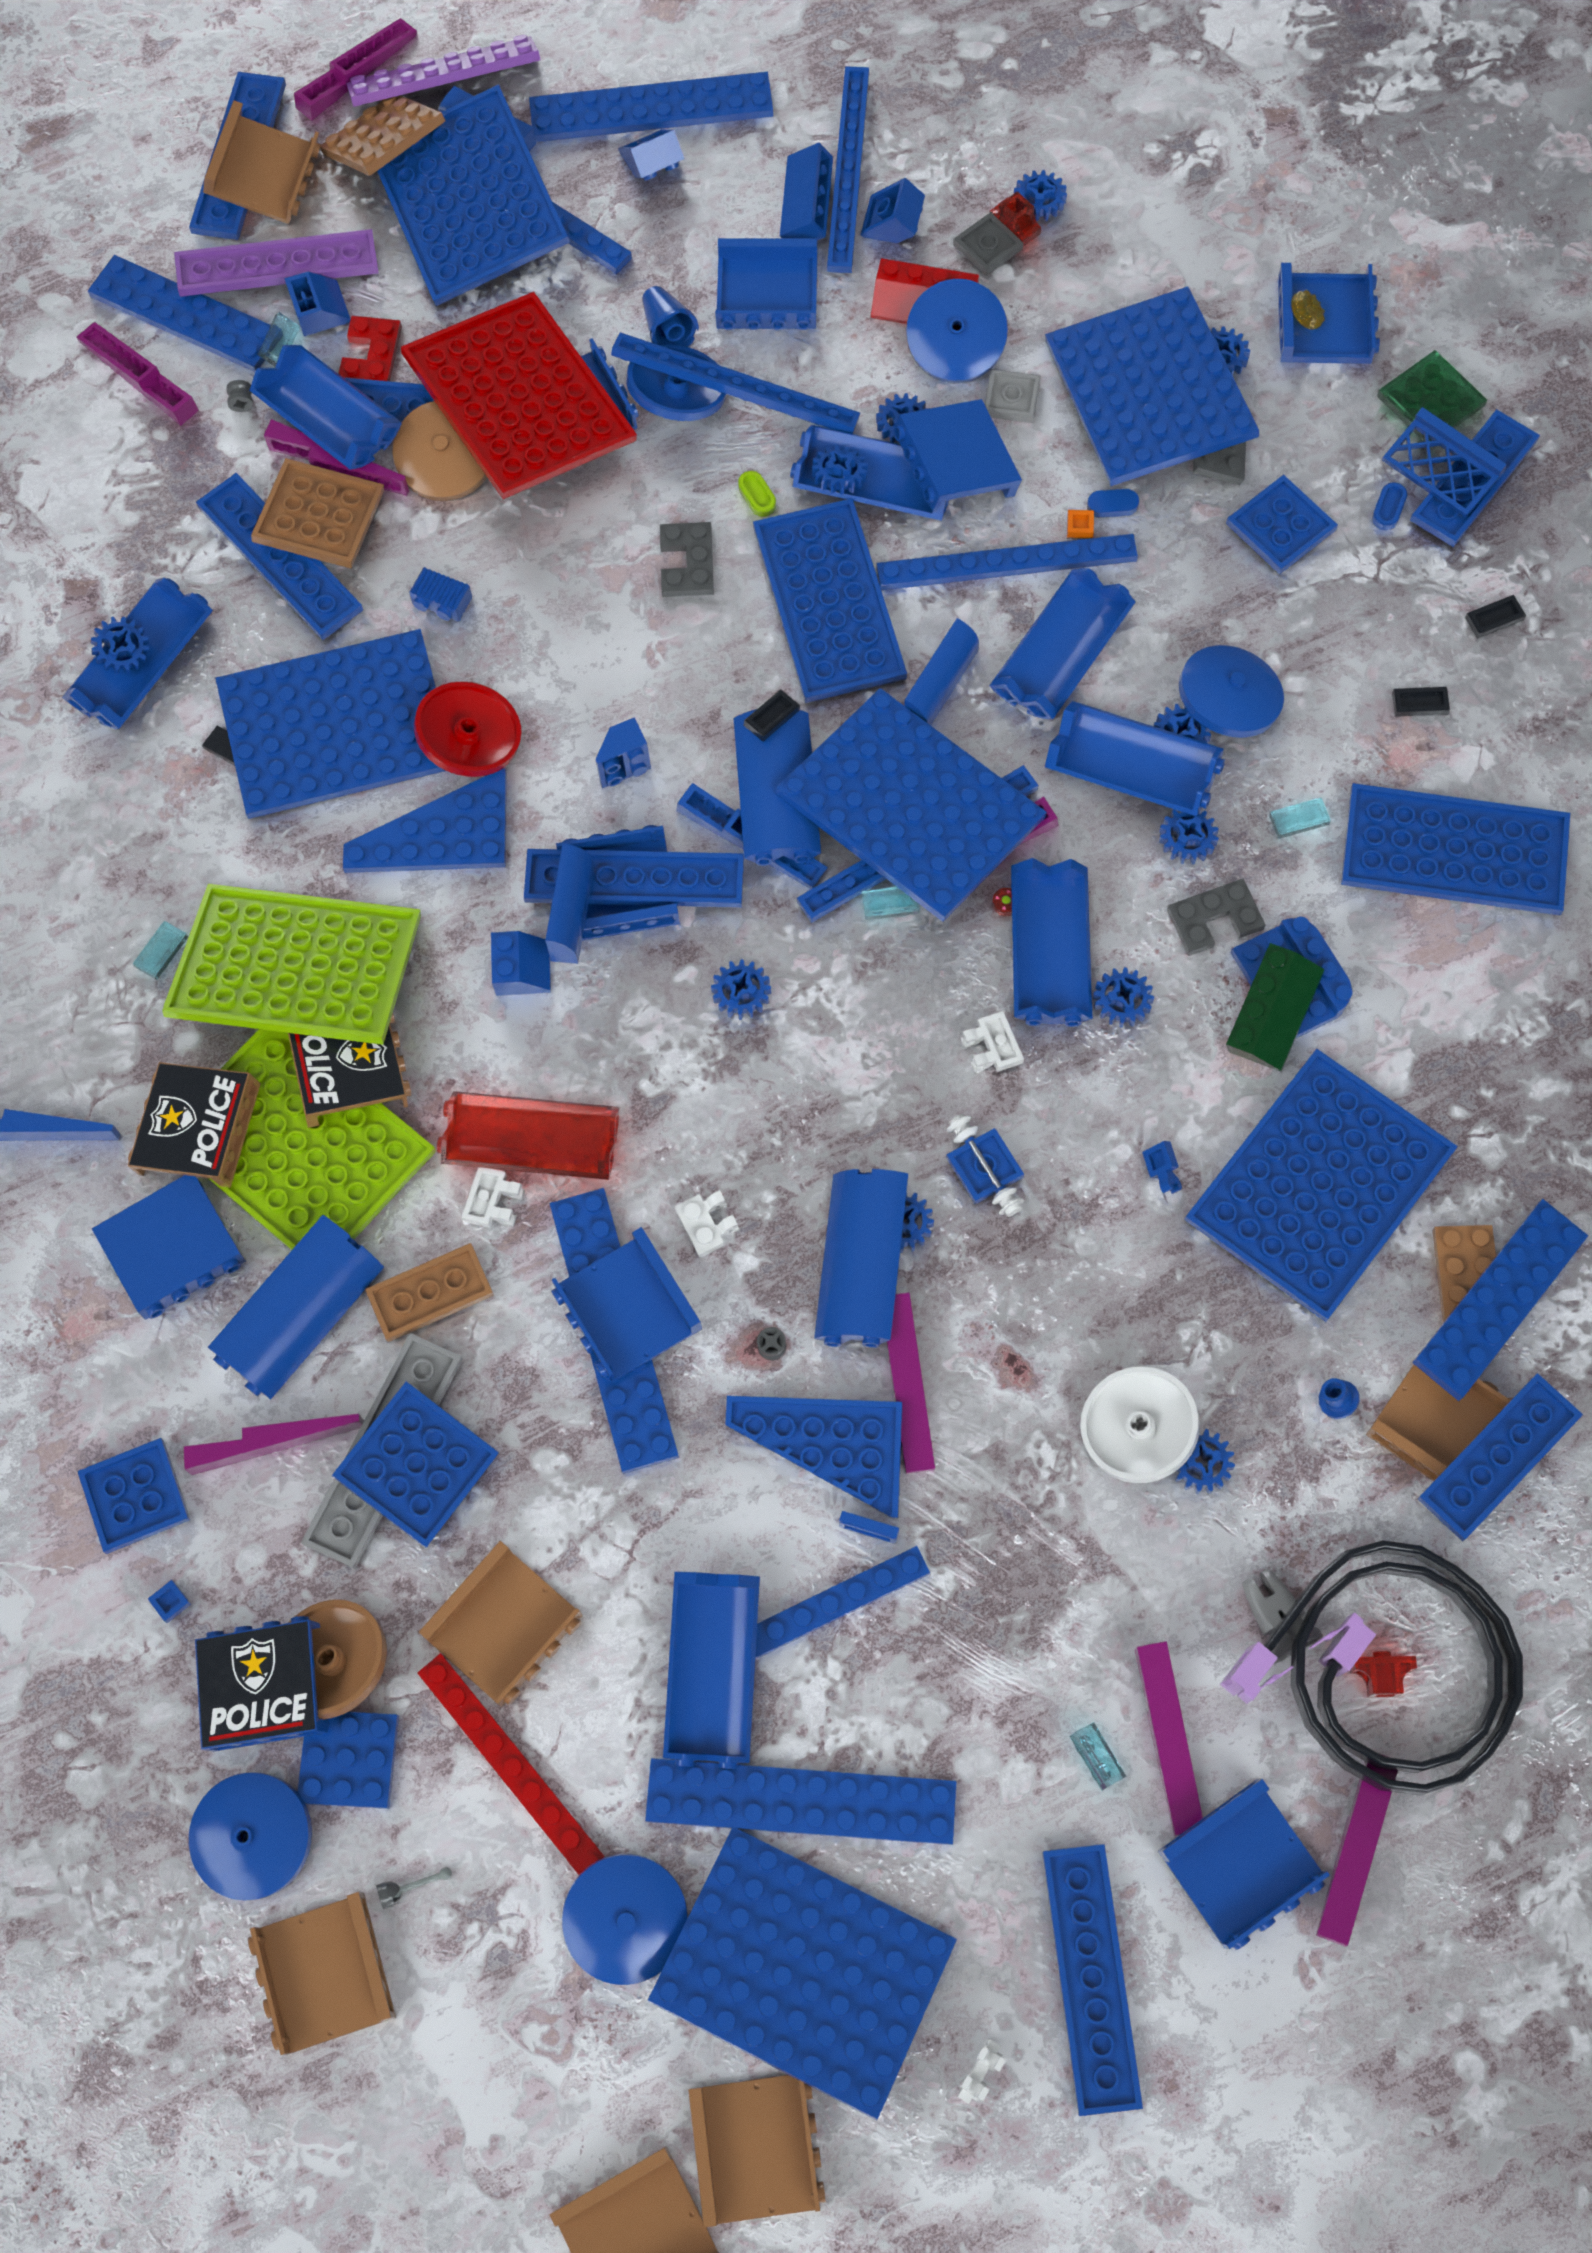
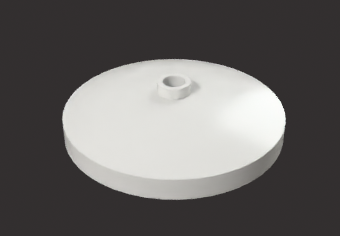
(1135, 1400)

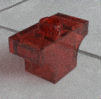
(1018, 217)
(1384, 1673)

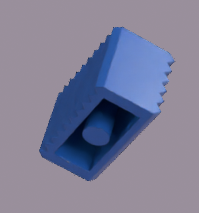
(440, 594)

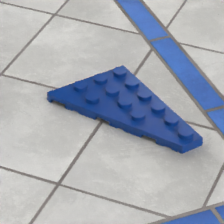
(448, 833)
(837, 1440)

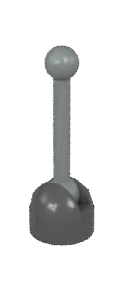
(390, 1892)

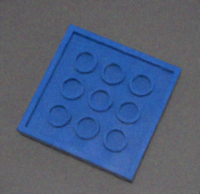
(415, 1464)

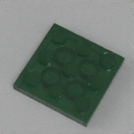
(1437, 388)

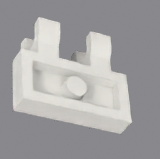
(999, 1041)
(485, 1195)
(699, 1225)
(988, 2059)

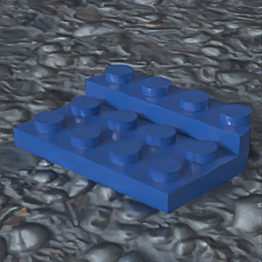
(1305, 939)

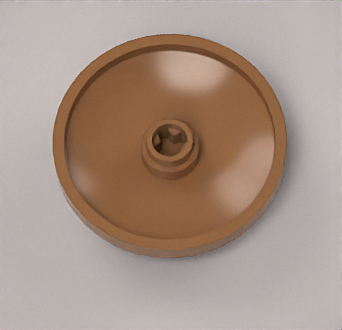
(434, 456)
(347, 1655)

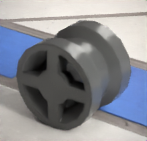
(239, 396)
(771, 1338)

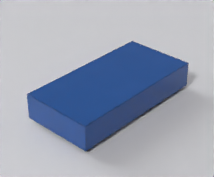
(868, 1527)

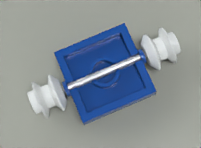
(985, 1165)

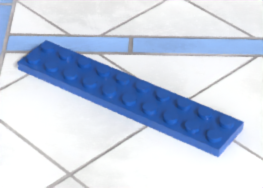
(651, 106)
(635, 1400)
(802, 1802)

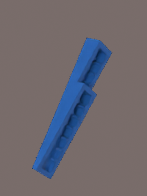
(727, 823)
(40, 1127)

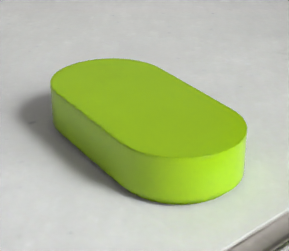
(757, 493)

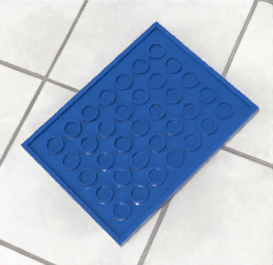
(472, 198)
(1151, 386)
(327, 723)
(911, 804)
(1320, 1184)
(803, 1972)

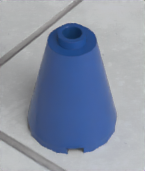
(668, 319)

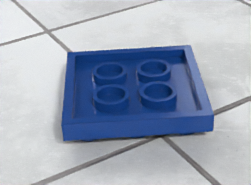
(1281, 524)
(133, 1495)
(350, 1762)

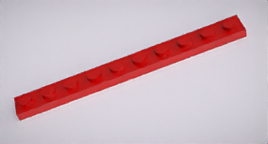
(510, 1764)

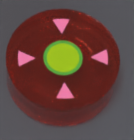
(1003, 902)

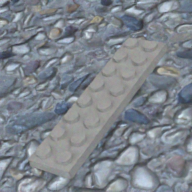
(343, 1519)

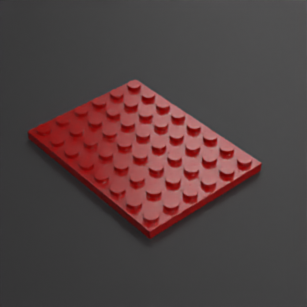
(518, 394)

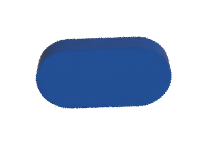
(1113, 503)
(1389, 506)

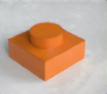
(1080, 523)

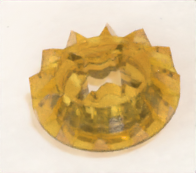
(1310, 316)

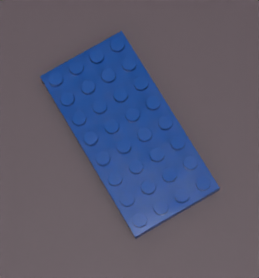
(829, 600)
(1456, 849)

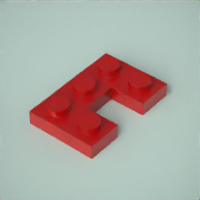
(383, 340)

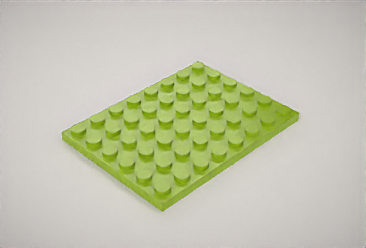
(293, 964)
(334, 1169)

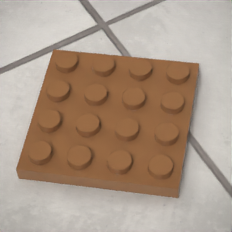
(381, 134)
(318, 513)

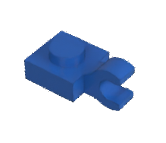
(1160, 1164)

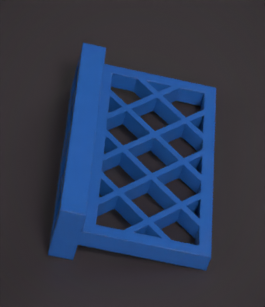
(1460, 448)

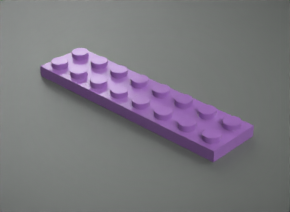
(451, 68)
(272, 261)

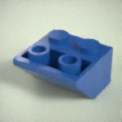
(317, 302)
(622, 754)

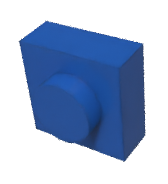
(169, 1601)

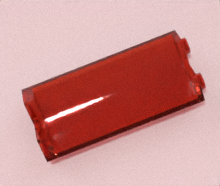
(529, 1135)

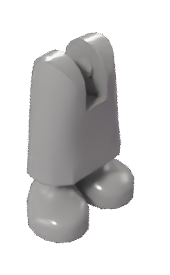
(1272, 1608)

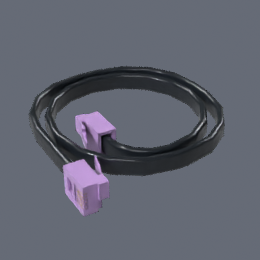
(1351, 1643)

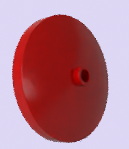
(467, 729)

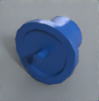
(1338, 1398)

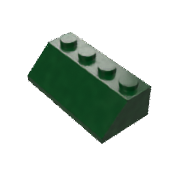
(1275, 1007)

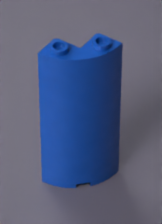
(325, 407)
(889, 475)
(169, 623)
(1062, 643)
(1135, 758)
(768, 822)
(1051, 943)
(861, 1257)
(295, 1308)
(711, 1668)

